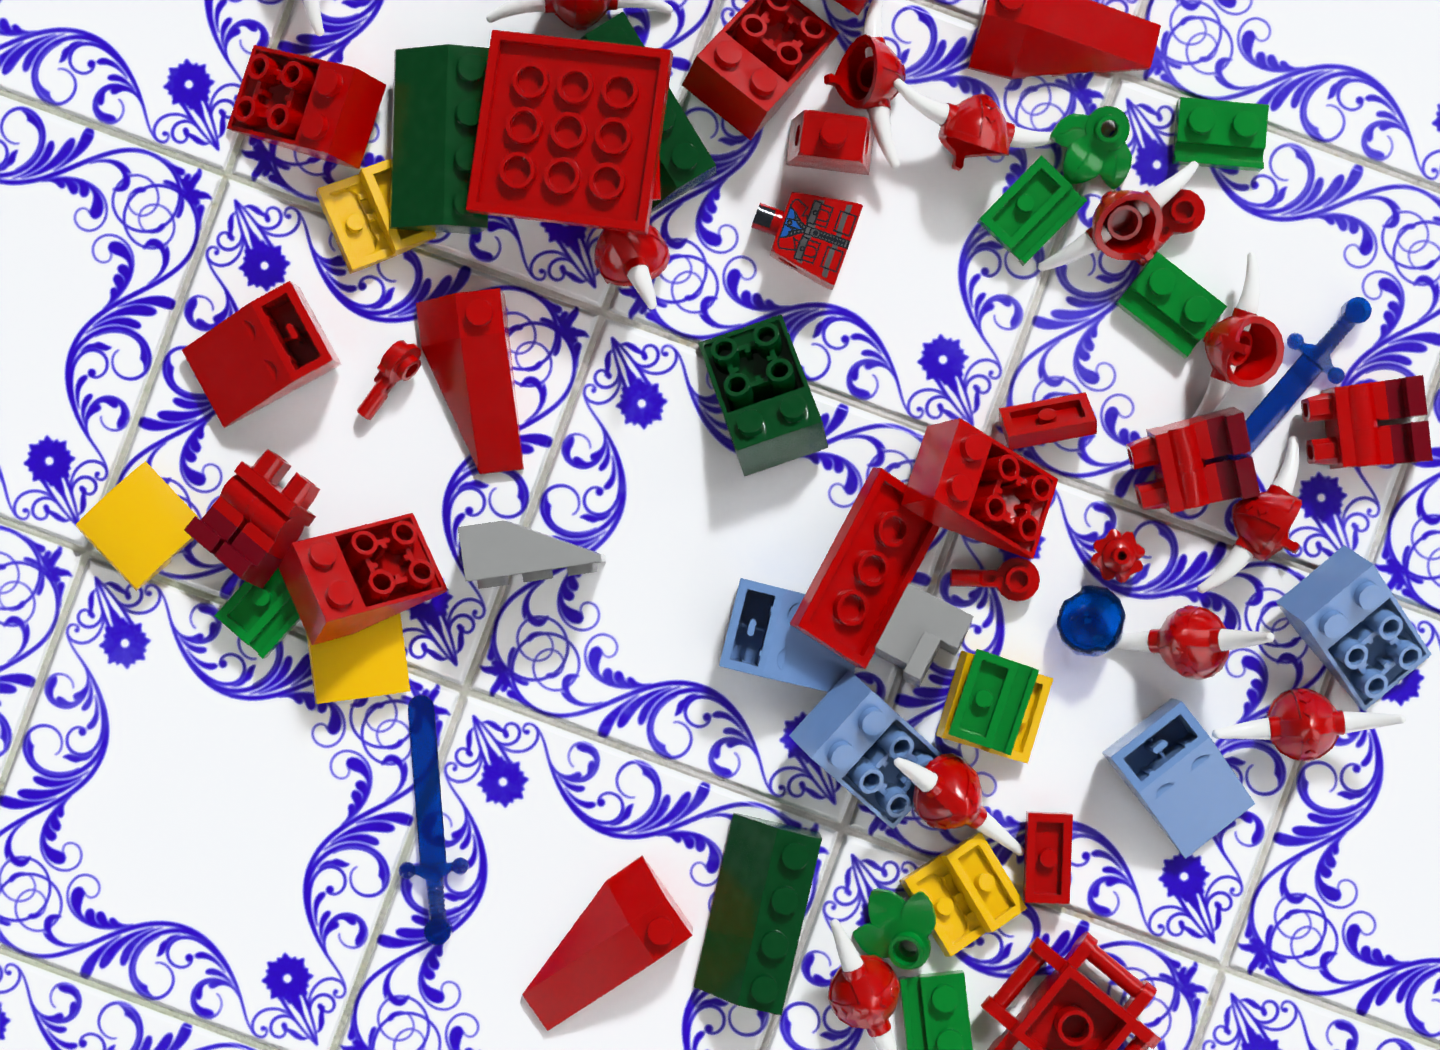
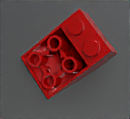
(758, 61)
(307, 105)
(261, 354)
(979, 488)
(360, 576)

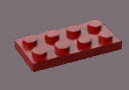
(865, 571)

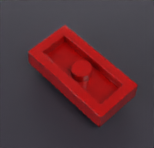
(1047, 421)
(1047, 857)

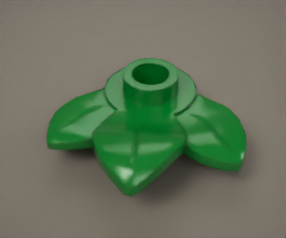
(1091, 152)
(898, 921)

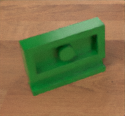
(1220, 134)
(1032, 210)
(1171, 305)
(260, 615)
(993, 701)
(936, 1011)

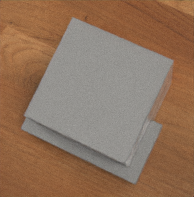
(918, 631)

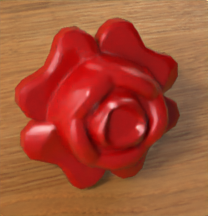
(1117, 555)

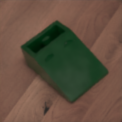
(763, 395)

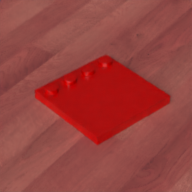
(569, 131)

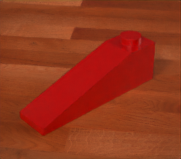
(1060, 39)
(472, 362)
(614, 938)

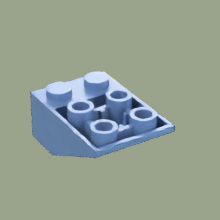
(1355, 626)
(767, 645)
(856, 743)
(1179, 776)

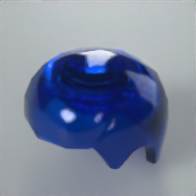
(1091, 621)

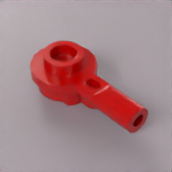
(1180, 216)
(397, 364)
(1014, 579)

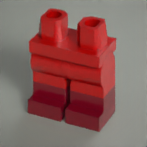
(1353, 427)
(1195, 462)
(256, 518)

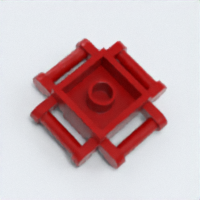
(1068, 1007)

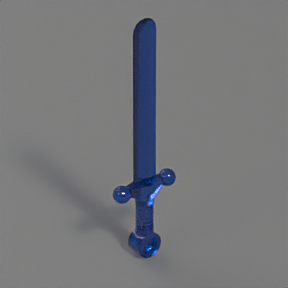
(1305, 370)
(429, 819)

